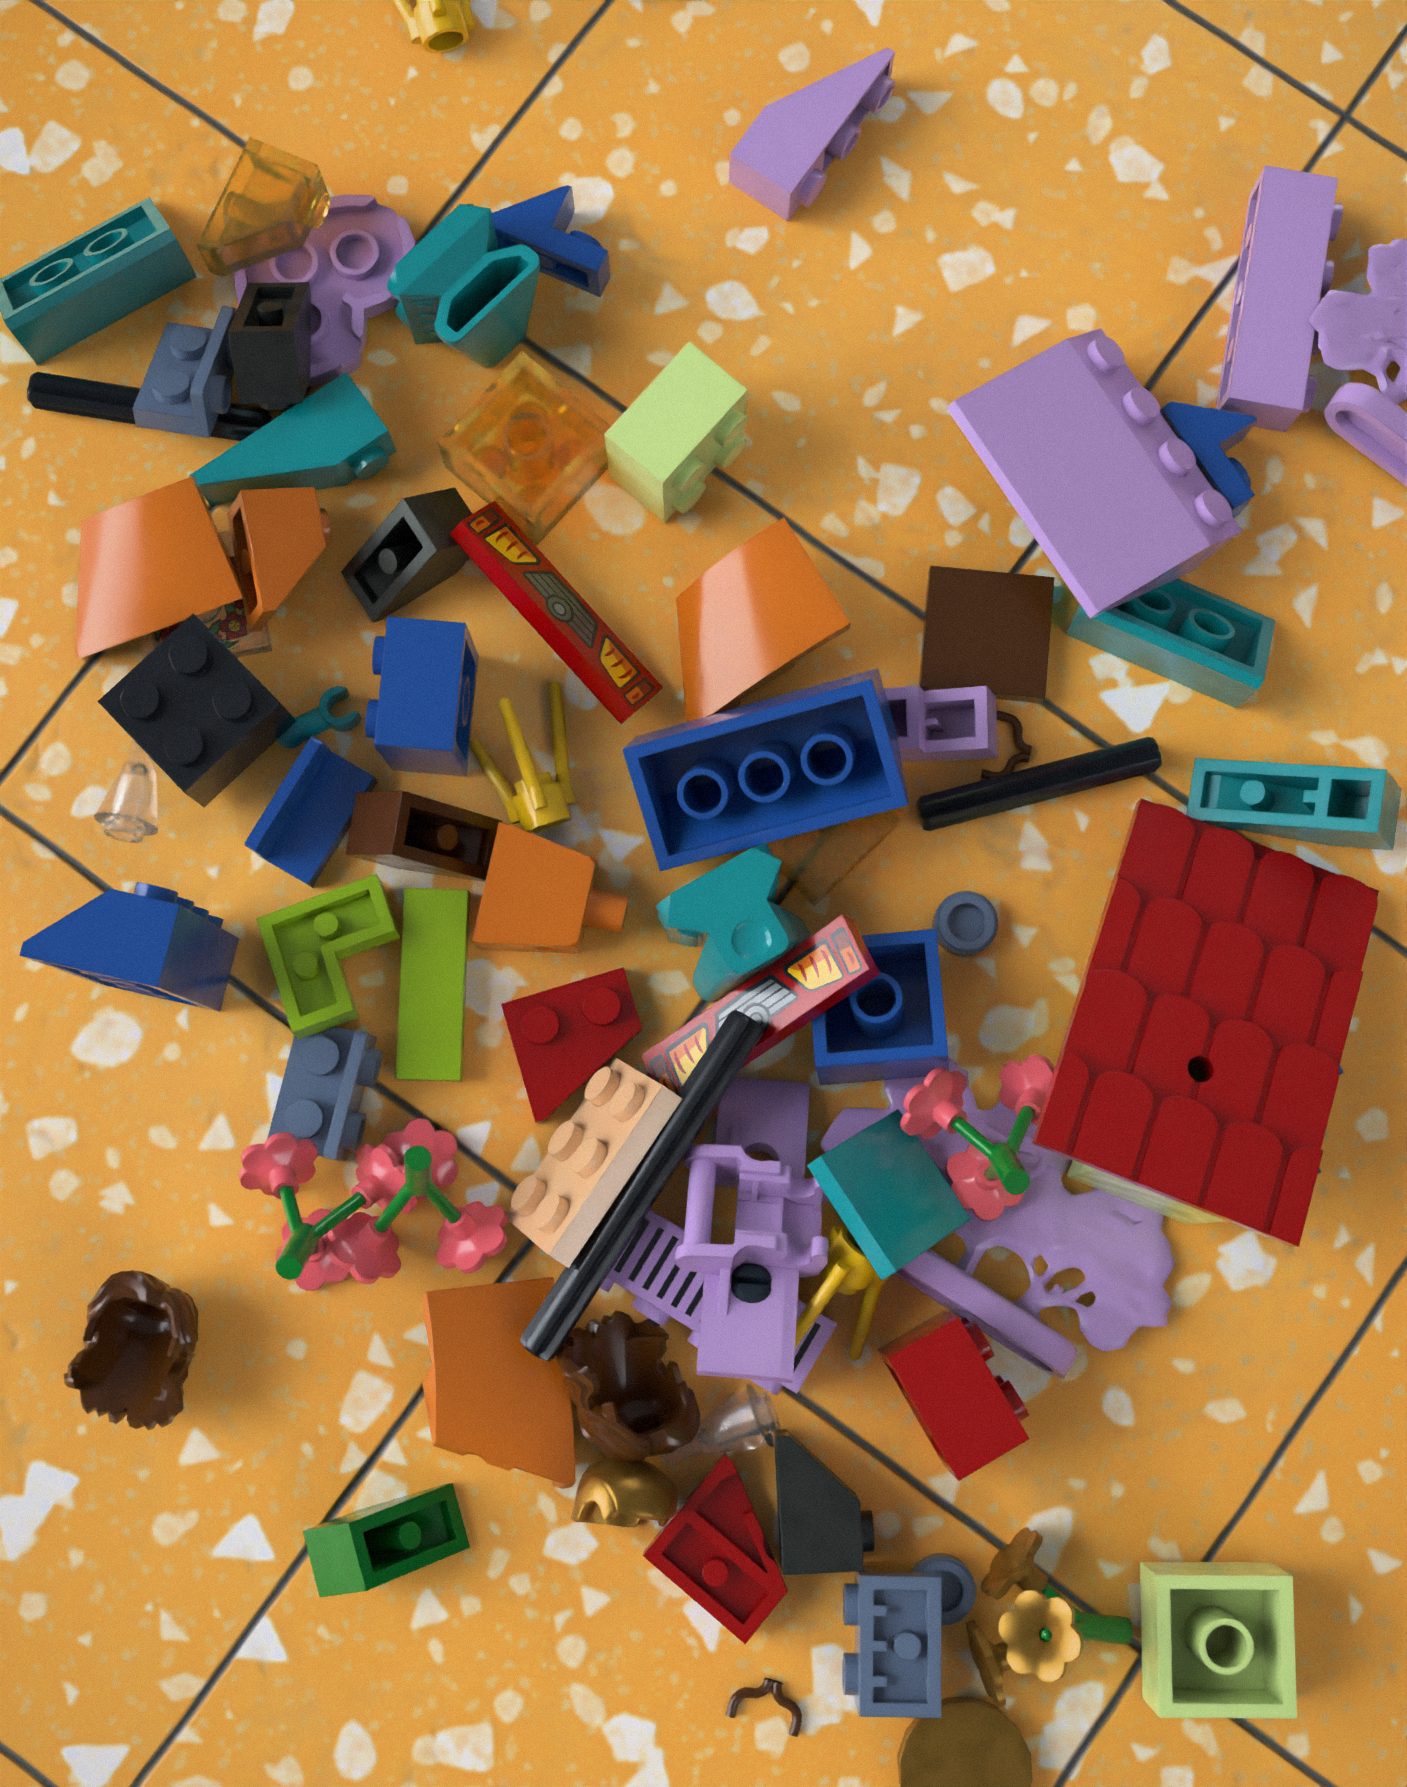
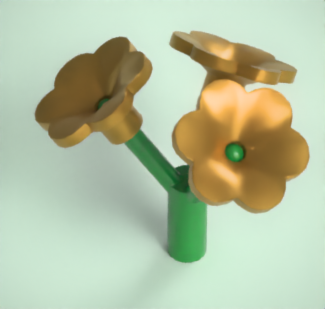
(1042, 1629)

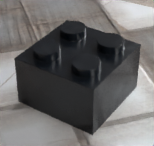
(197, 711)

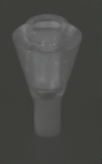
(131, 802)
(737, 1424)

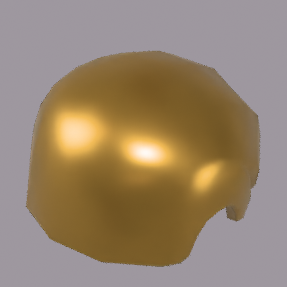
(624, 1494)

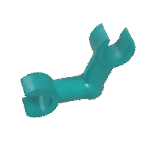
(320, 720)

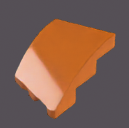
(150, 567)
(752, 620)
(491, 1392)

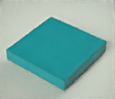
(889, 1194)

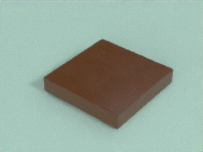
(987, 632)

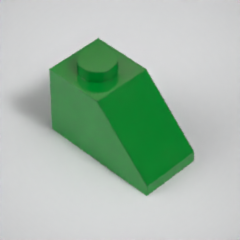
(385, 1541)

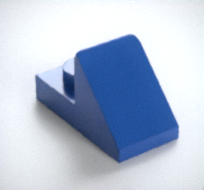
(542, 227)
(1209, 435)

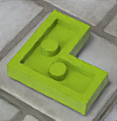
(312, 939)

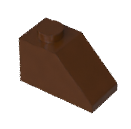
(421, 835)

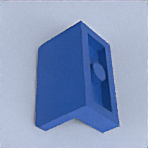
(309, 812)

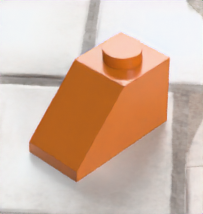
(274, 545)

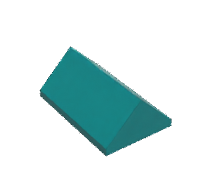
(93, 281)
(1186, 639)

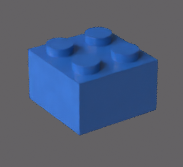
(423, 696)
(890, 1023)

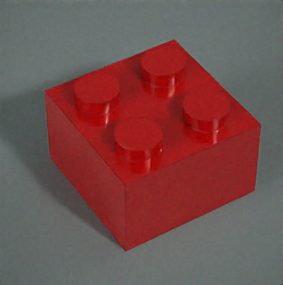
(953, 1393)

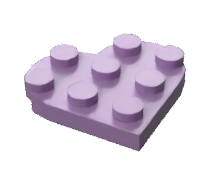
(348, 278)

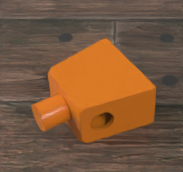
(542, 897)

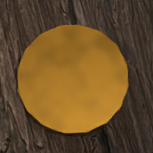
(964, 1748)

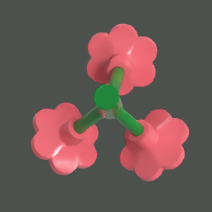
(284, 1164)
(986, 1174)
(467, 1234)

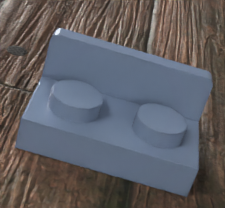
(188, 379)
(325, 1089)
(895, 1643)

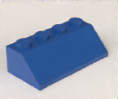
(768, 770)
(142, 945)

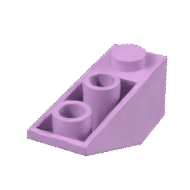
(799, 136)

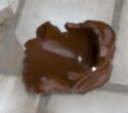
(135, 1350)
(624, 1391)

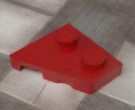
(569, 1035)
(721, 1553)

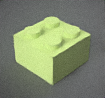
(678, 433)
(1218, 1640)

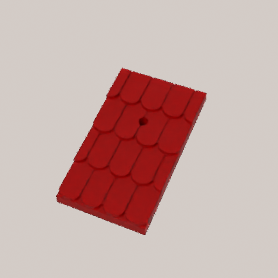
(1209, 1027)

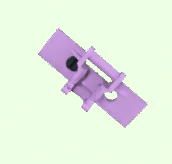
(777, 1232)

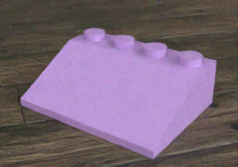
(1095, 471)

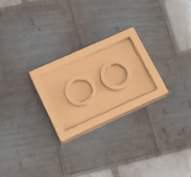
(591, 1159)

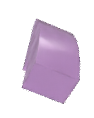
(944, 723)

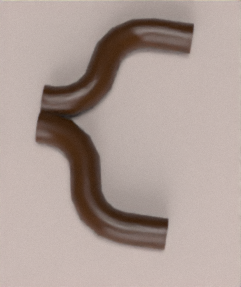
(1019, 743)
(762, 1691)

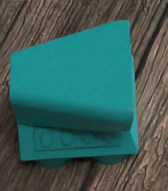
(465, 288)
(733, 920)

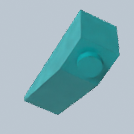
(313, 444)
(1298, 801)

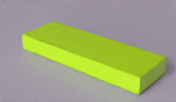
(433, 985)

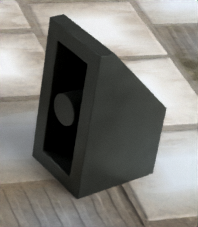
(272, 344)
(408, 553)
(817, 1514)

